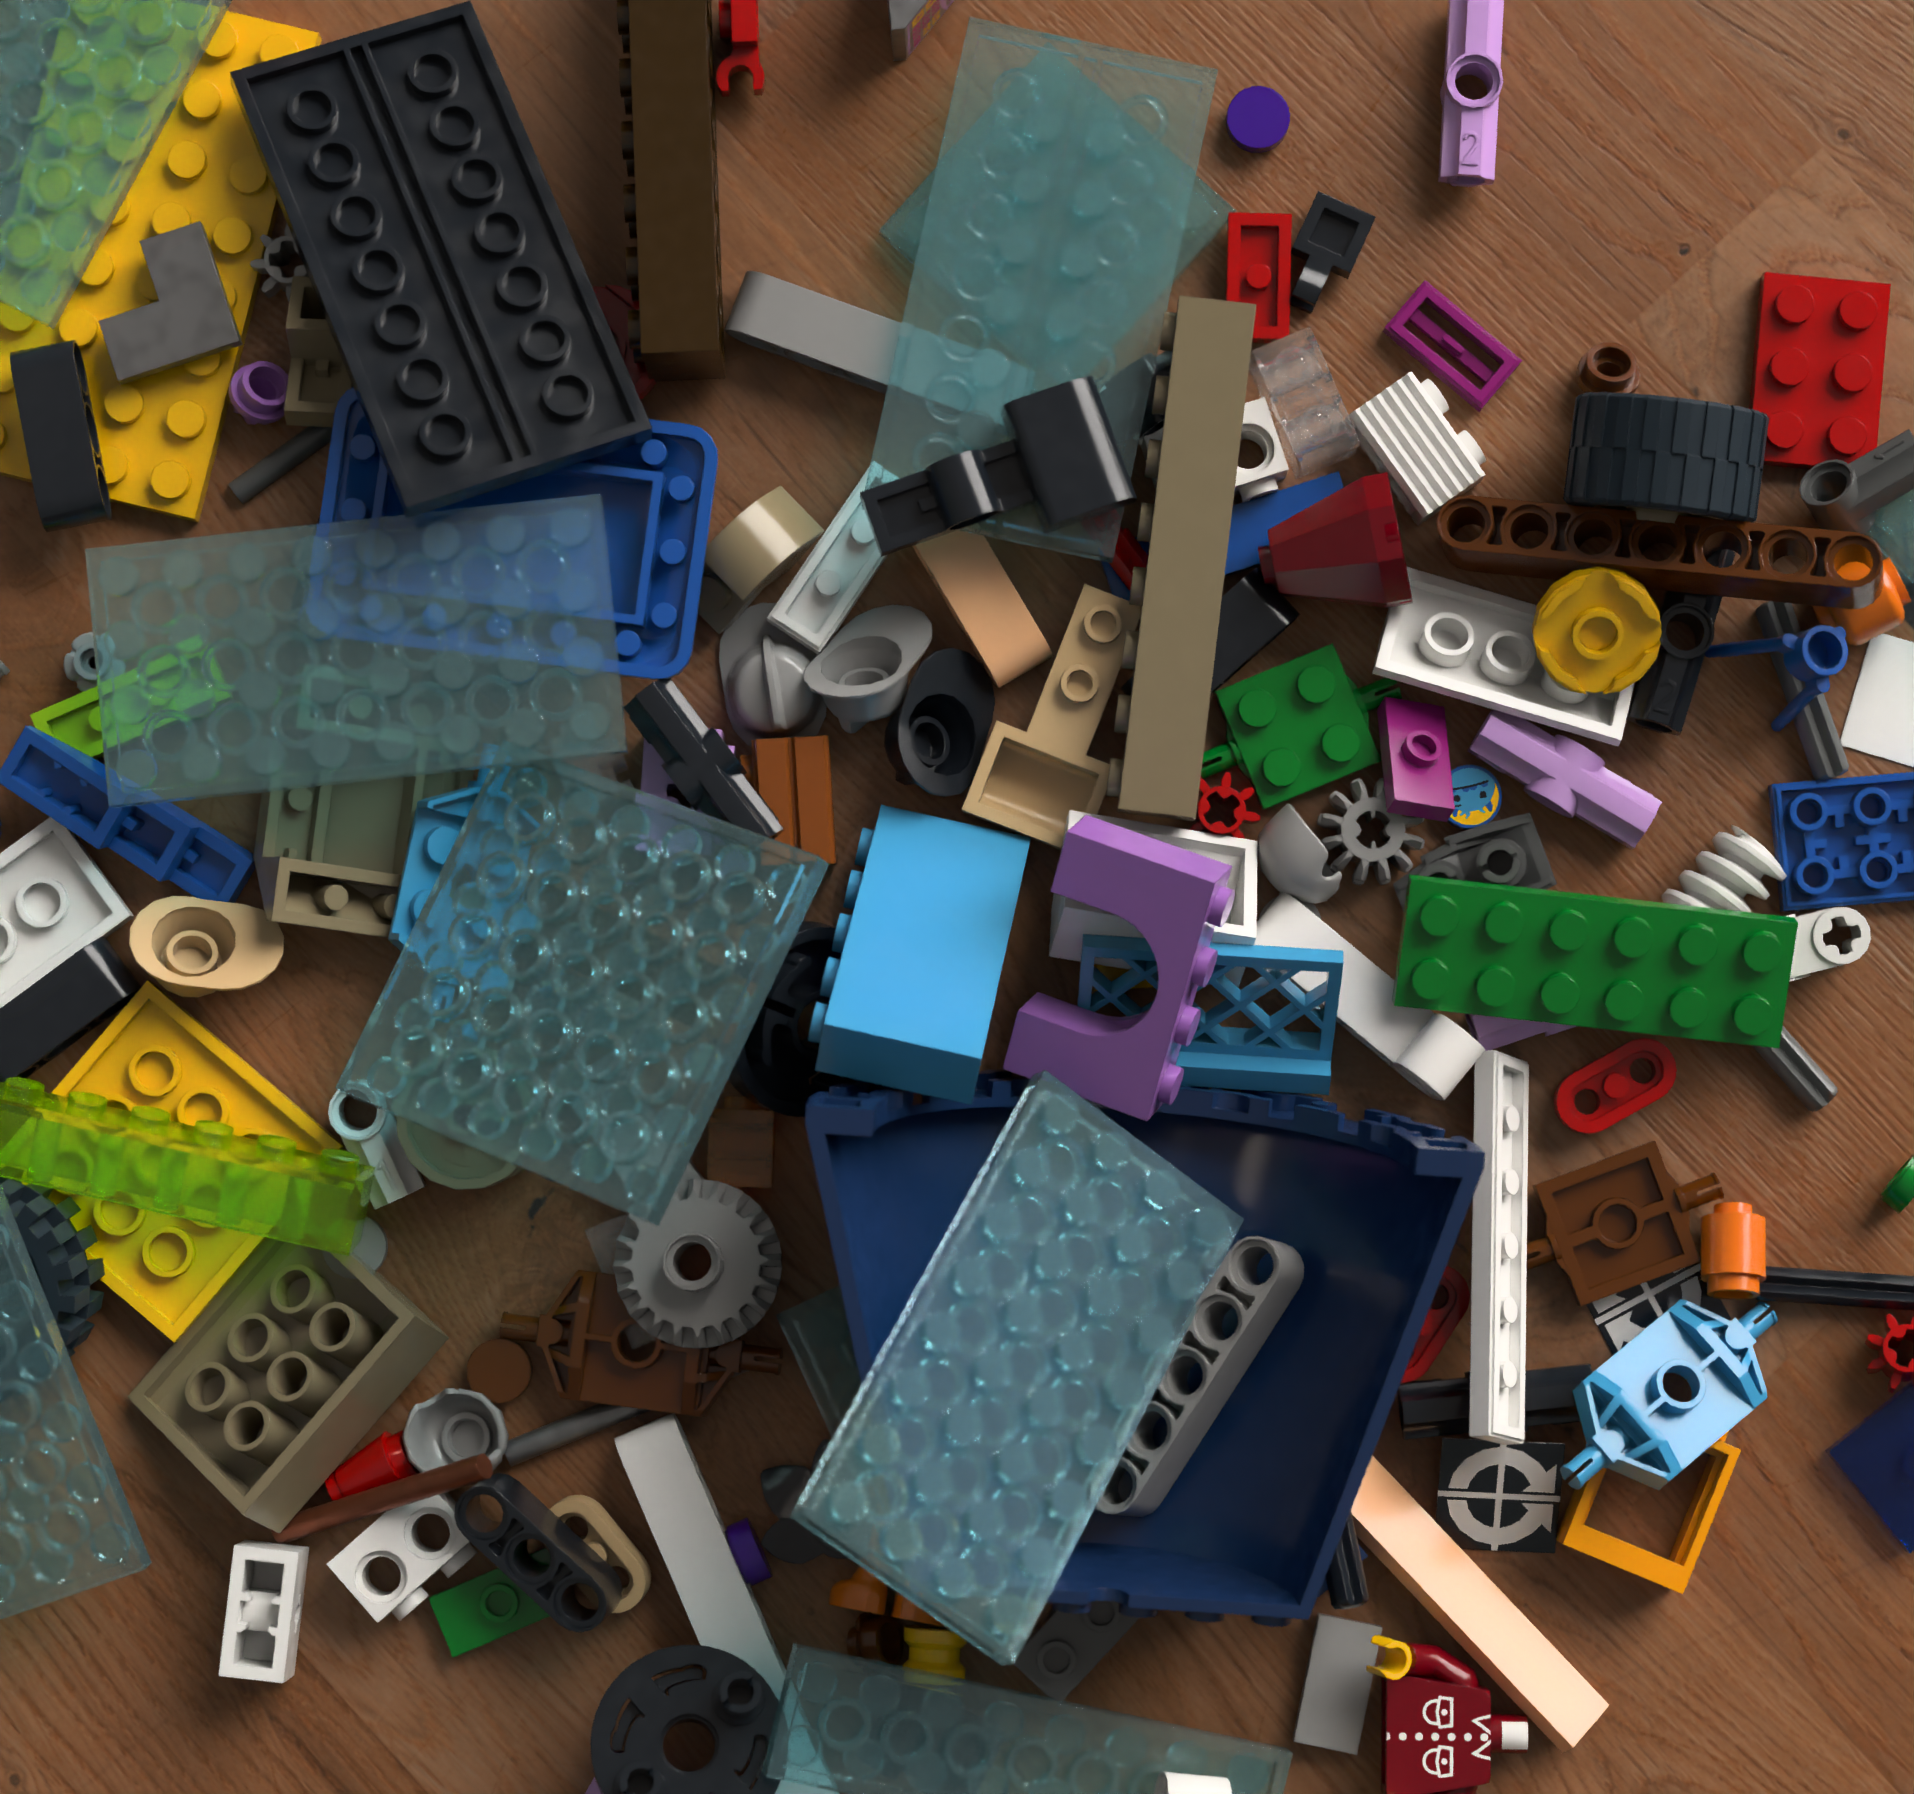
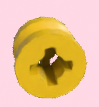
(934, 1649)

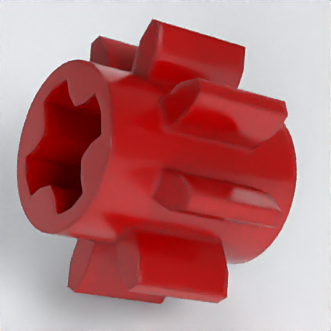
(1223, 794)
(1887, 1356)

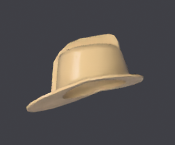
(205, 945)

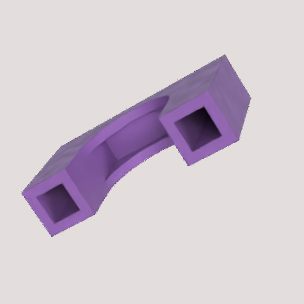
(1175, 905)

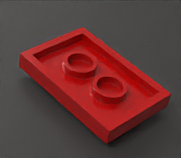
(1819, 367)

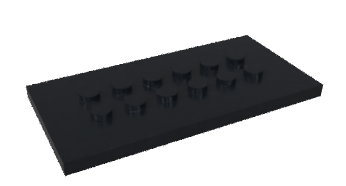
(440, 258)

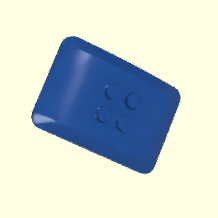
(654, 515)

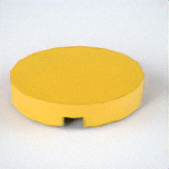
(1596, 630)

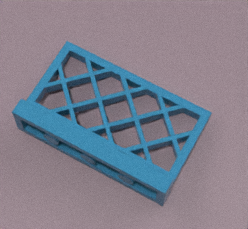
(1232, 1056)

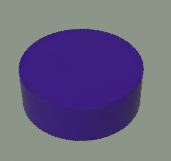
(1257, 119)
(748, 1552)

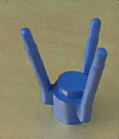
(1807, 656)

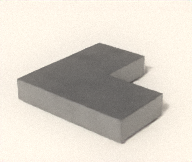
(188, 319)

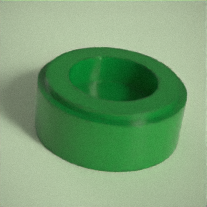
(1900, 1189)

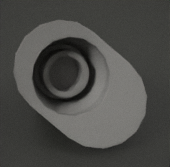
(869, 663)
(765, 680)

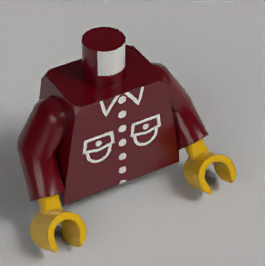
(1438, 1722)

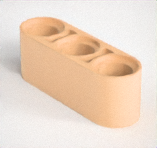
(984, 604)

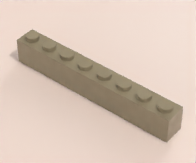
(1185, 558)

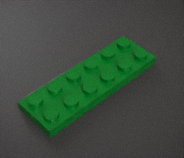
(1594, 961)

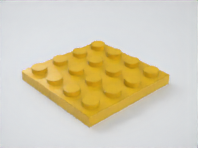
(172, 1062)

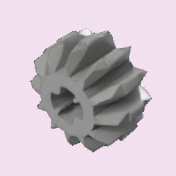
(1348, 829)

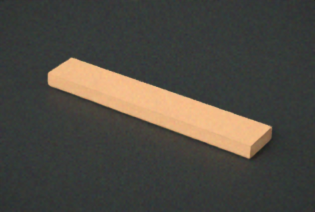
(1474, 1610)

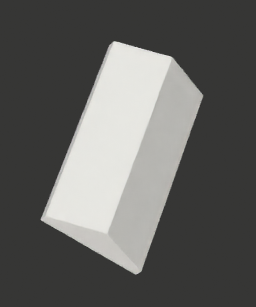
(1484, 653)

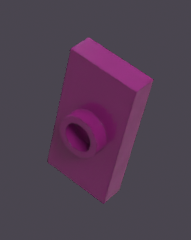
(1415, 759)

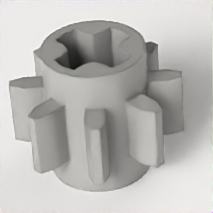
(276, 255)

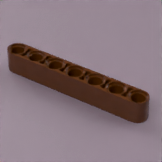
(1683, 571)

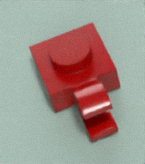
(740, 22)

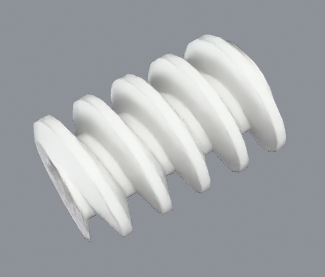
(1728, 875)

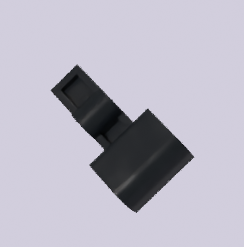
(1056, 459)

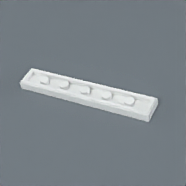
(1499, 1250)

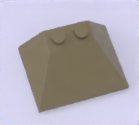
(340, 850)

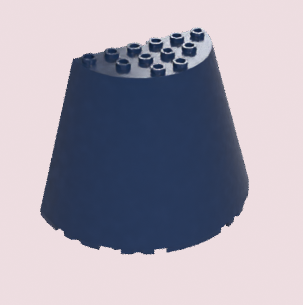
(1284, 1459)

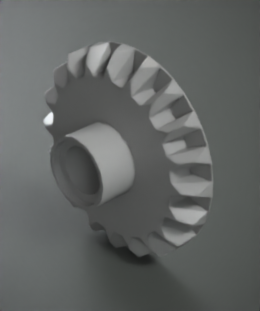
(732, 1293)

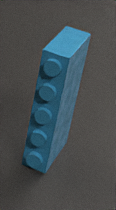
(919, 954)

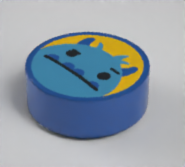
(1475, 797)

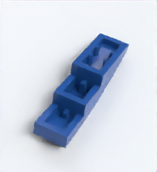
(151, 836)

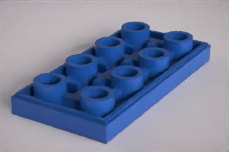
(1844, 841)

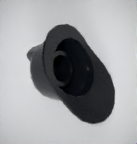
(942, 723)

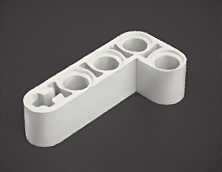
(1413, 1041)

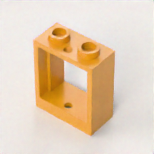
(1669, 1572)

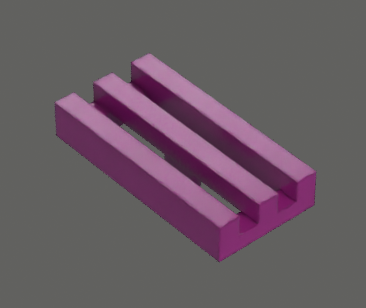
(1434, 363)

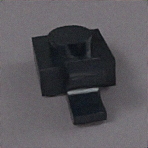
(1329, 243)

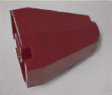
(1341, 549)

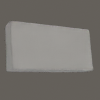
(1336, 1684)

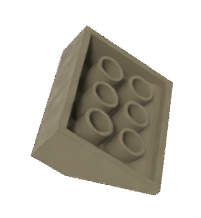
(286, 1376)

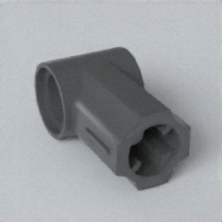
(1850, 494)

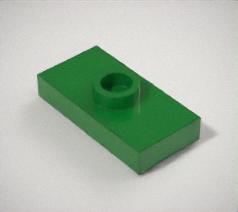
(485, 1608)

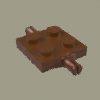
(1618, 1222)

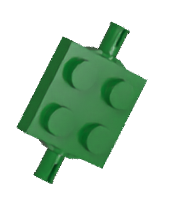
(1297, 726)

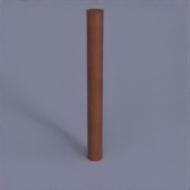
(386, 1497)

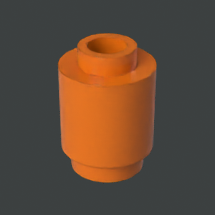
(1733, 1251)

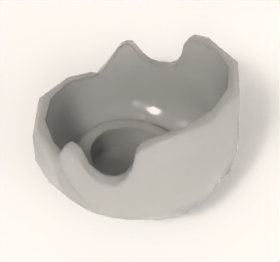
(1296, 858)
(454, 1428)

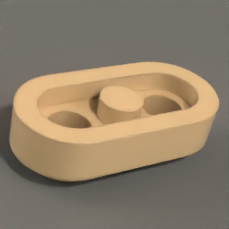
(611, 1545)

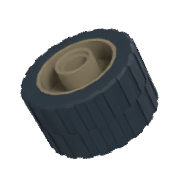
(1665, 457)

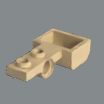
(1041, 774)

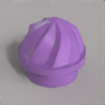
(259, 392)

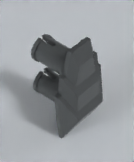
(1491, 853)

